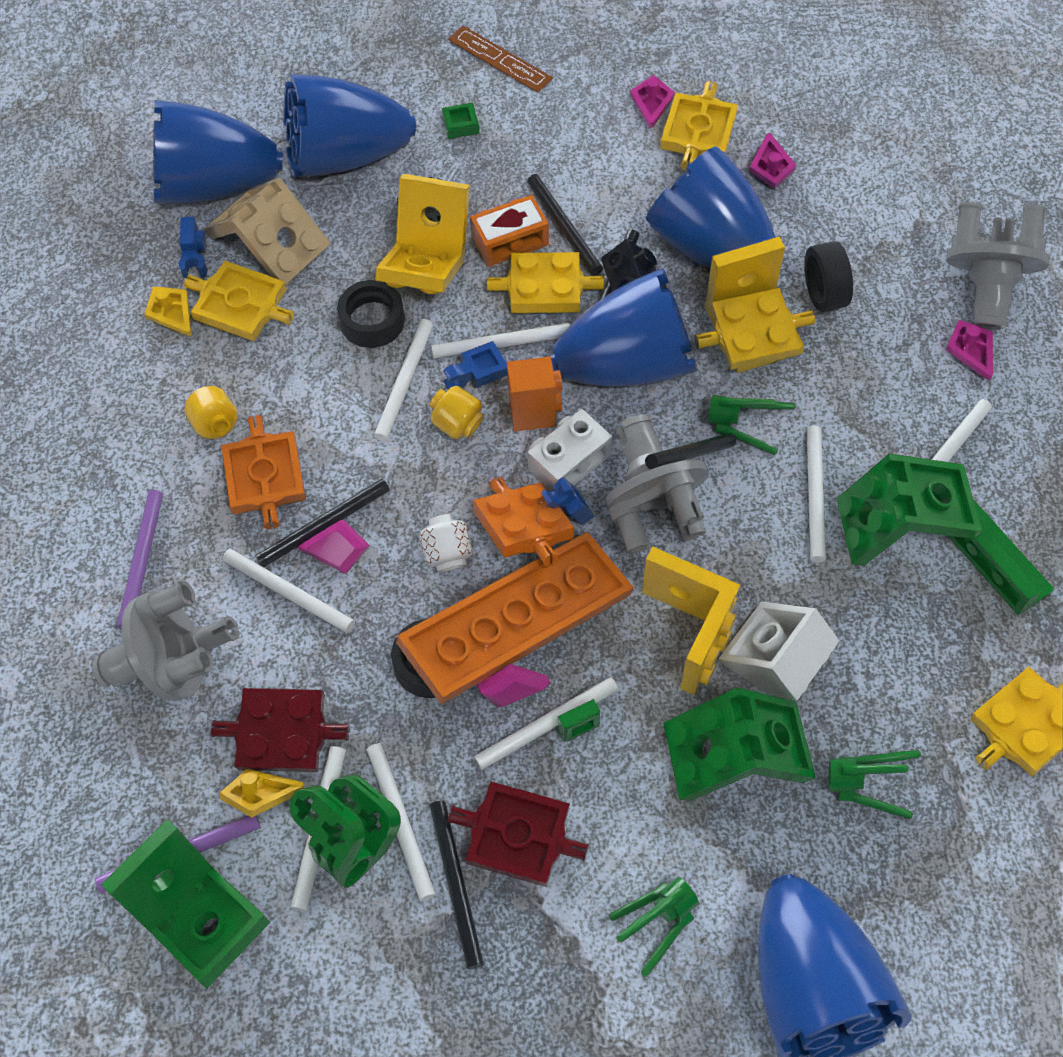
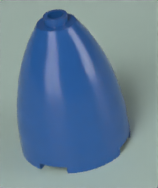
(340, 125)
(207, 154)
(710, 210)
(627, 338)
(822, 976)

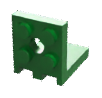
(900, 499)
(747, 737)
(184, 901)

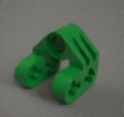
(361, 843)

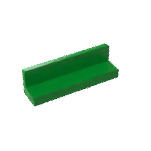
(1003, 565)

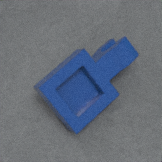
(192, 243)
(479, 365)
(569, 500)

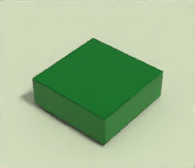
(460, 120)
(579, 720)

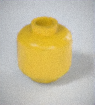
(211, 412)
(456, 412)

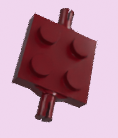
(280, 730)
(518, 834)

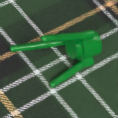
(727, 410)
(849, 773)
(670, 902)

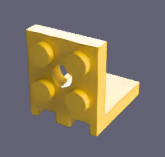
(427, 251)
(746, 272)
(700, 595)

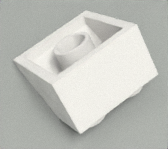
(780, 648)

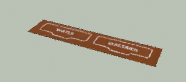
(500, 58)

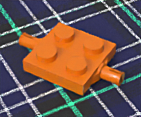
(263, 472)
(522, 521)

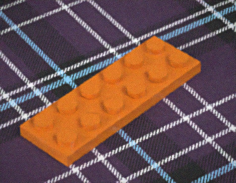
(513, 617)

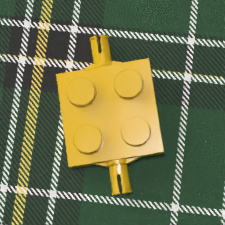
(698, 124)
(545, 282)
(238, 300)
(754, 328)
(1022, 723)

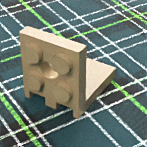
(259, 217)

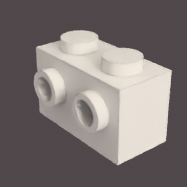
(569, 450)

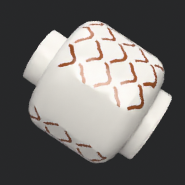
(445, 543)

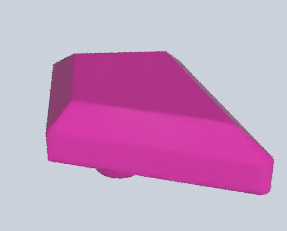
(652, 99)
(772, 162)
(973, 347)
(336, 546)
(512, 685)

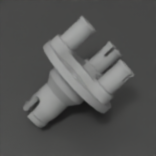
(997, 263)
(649, 489)
(163, 645)

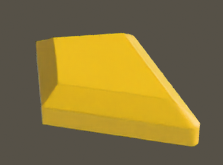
(170, 309)
(258, 791)

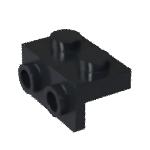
(628, 263)

